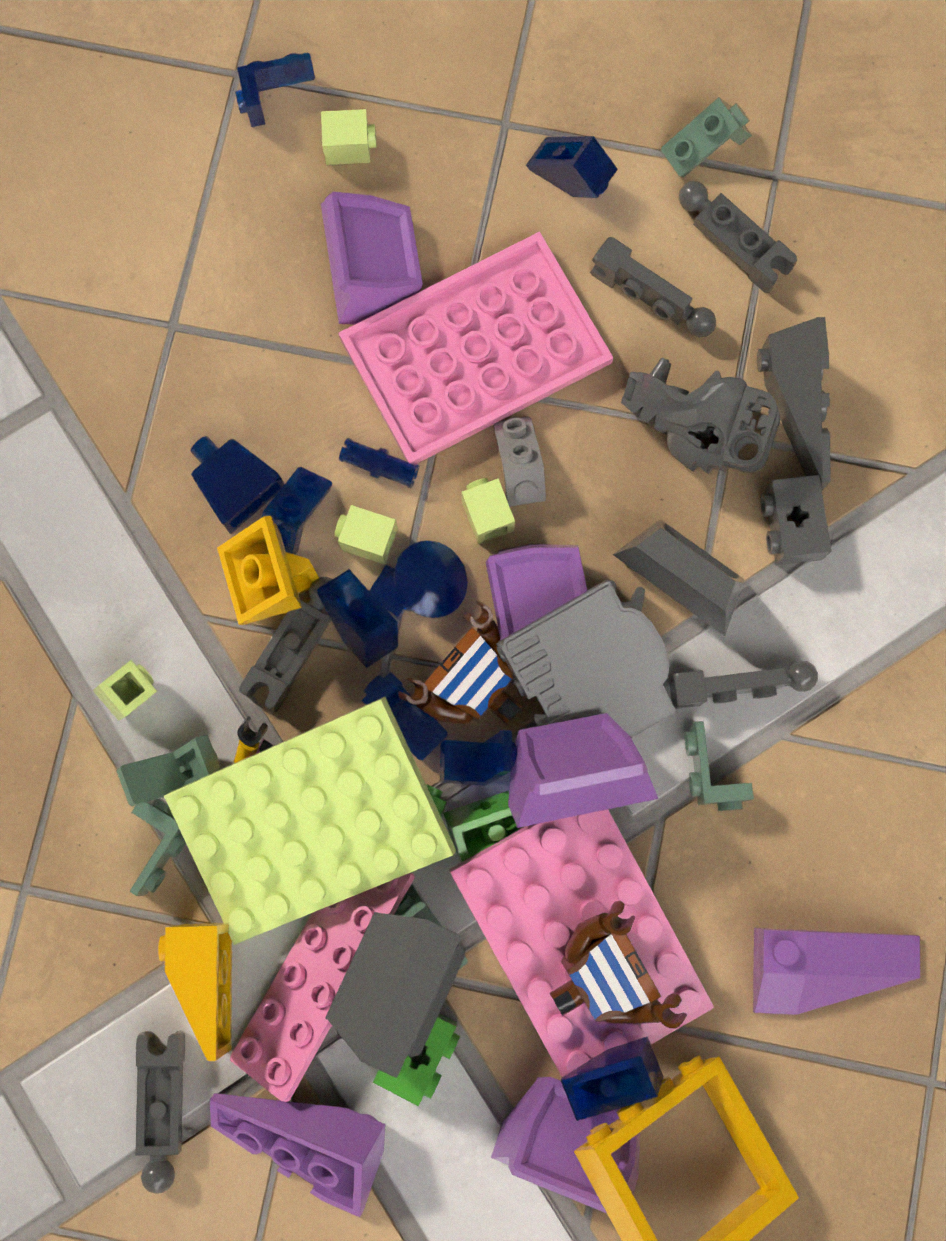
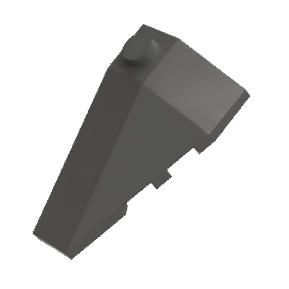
(793, 376)

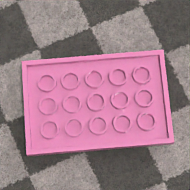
(475, 348)
(532, 897)

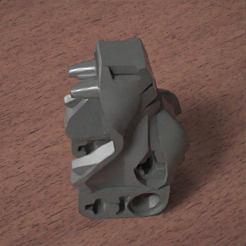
(716, 407)

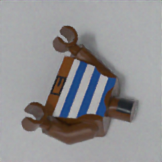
(469, 678)
(611, 975)

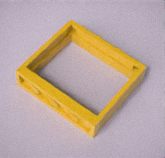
(616, 1197)

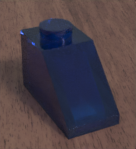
(573, 165)
(359, 618)
(614, 1079)

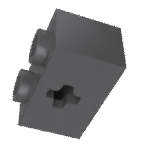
(804, 502)

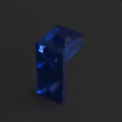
(270, 75)
(296, 504)
(418, 728)
(477, 761)

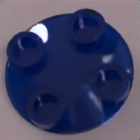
(430, 579)

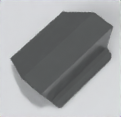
(684, 573)
(395, 989)

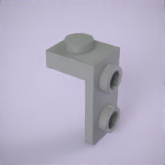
(520, 461)

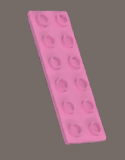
(293, 1011)

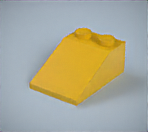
(201, 976)

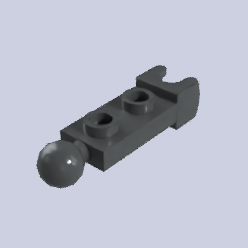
(738, 236)
(638, 282)
(288, 650)
(692, 689)
(159, 1107)

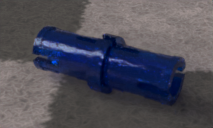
(379, 463)

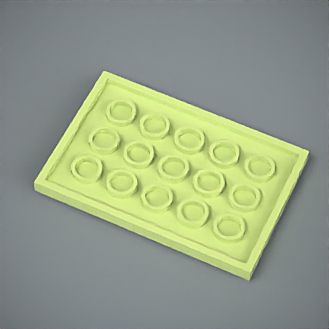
(310, 821)

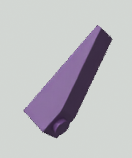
(820, 968)
(319, 1143)

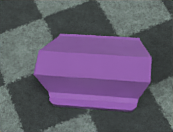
(369, 254)
(533, 582)
(575, 770)
(541, 1139)

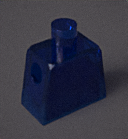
(233, 480)

